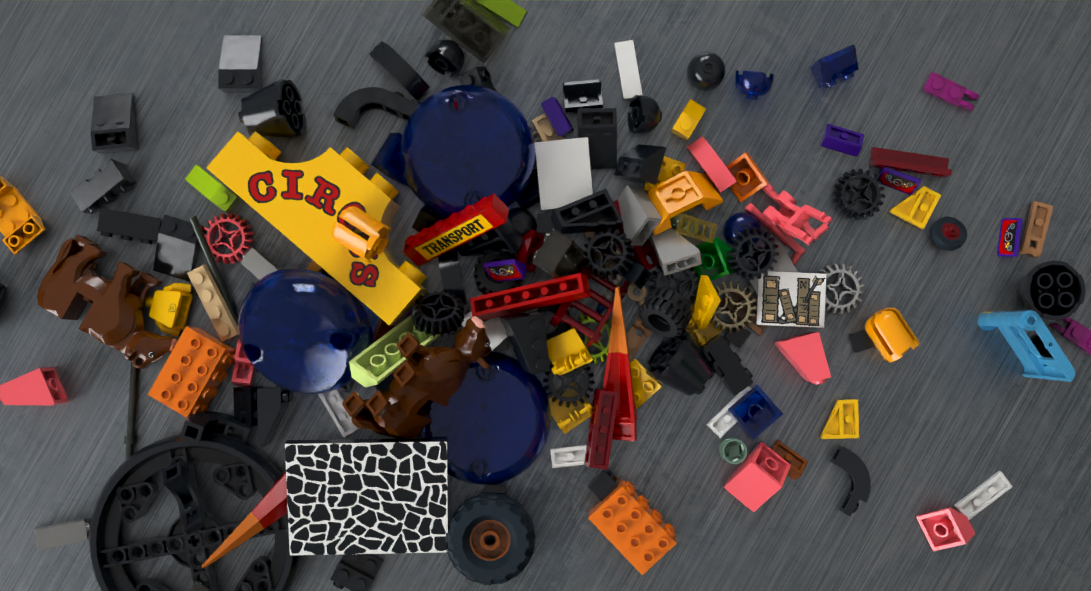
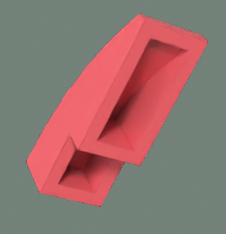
(711, 164)
(243, 370)

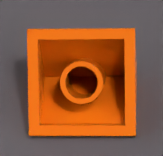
(747, 175)

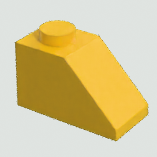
(688, 120)

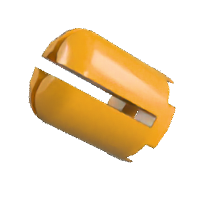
(362, 247)
(890, 333)

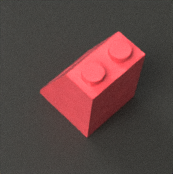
(806, 356)
(34, 388)
(758, 477)

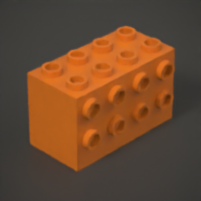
(193, 372)
(633, 526)

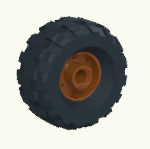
(486, 559)

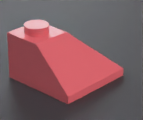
(945, 528)

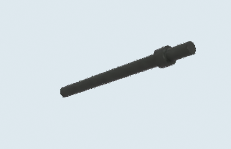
(213, 266)
(130, 439)

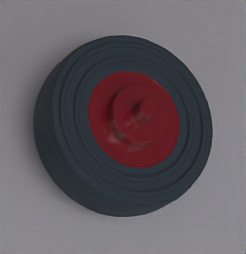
(949, 233)

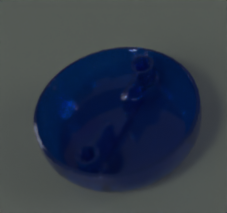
(466, 150)
(303, 330)
(492, 421)

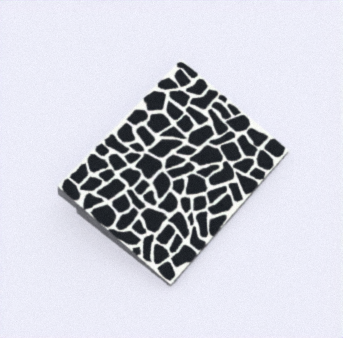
(367, 496)

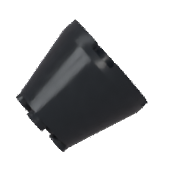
(274, 111)
(1061, 290)
(681, 365)

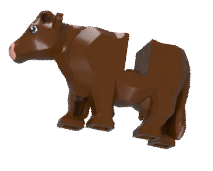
(116, 305)
(430, 375)

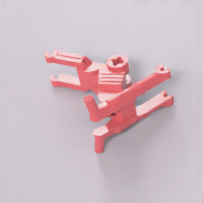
(790, 221)

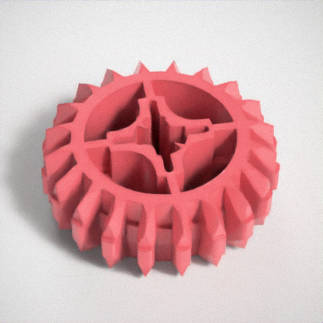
(235, 234)

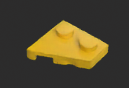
(917, 207)
(706, 302)
(842, 421)

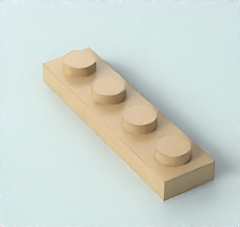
(213, 302)

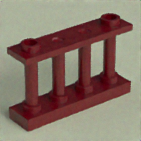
(562, 315)

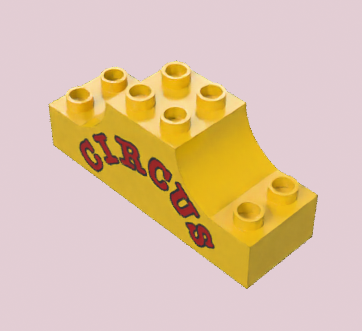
(307, 200)

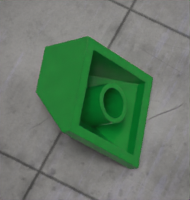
(714, 259)

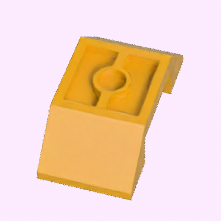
(680, 195)
(18, 219)

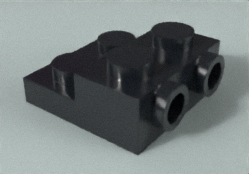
(356, 571)

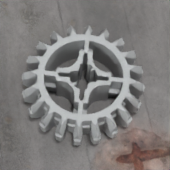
(840, 280)

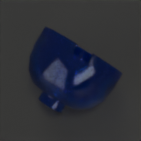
(753, 83)
(738, 222)

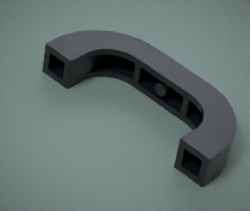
(371, 98)

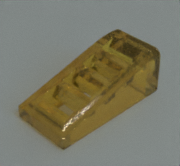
(683, 217)

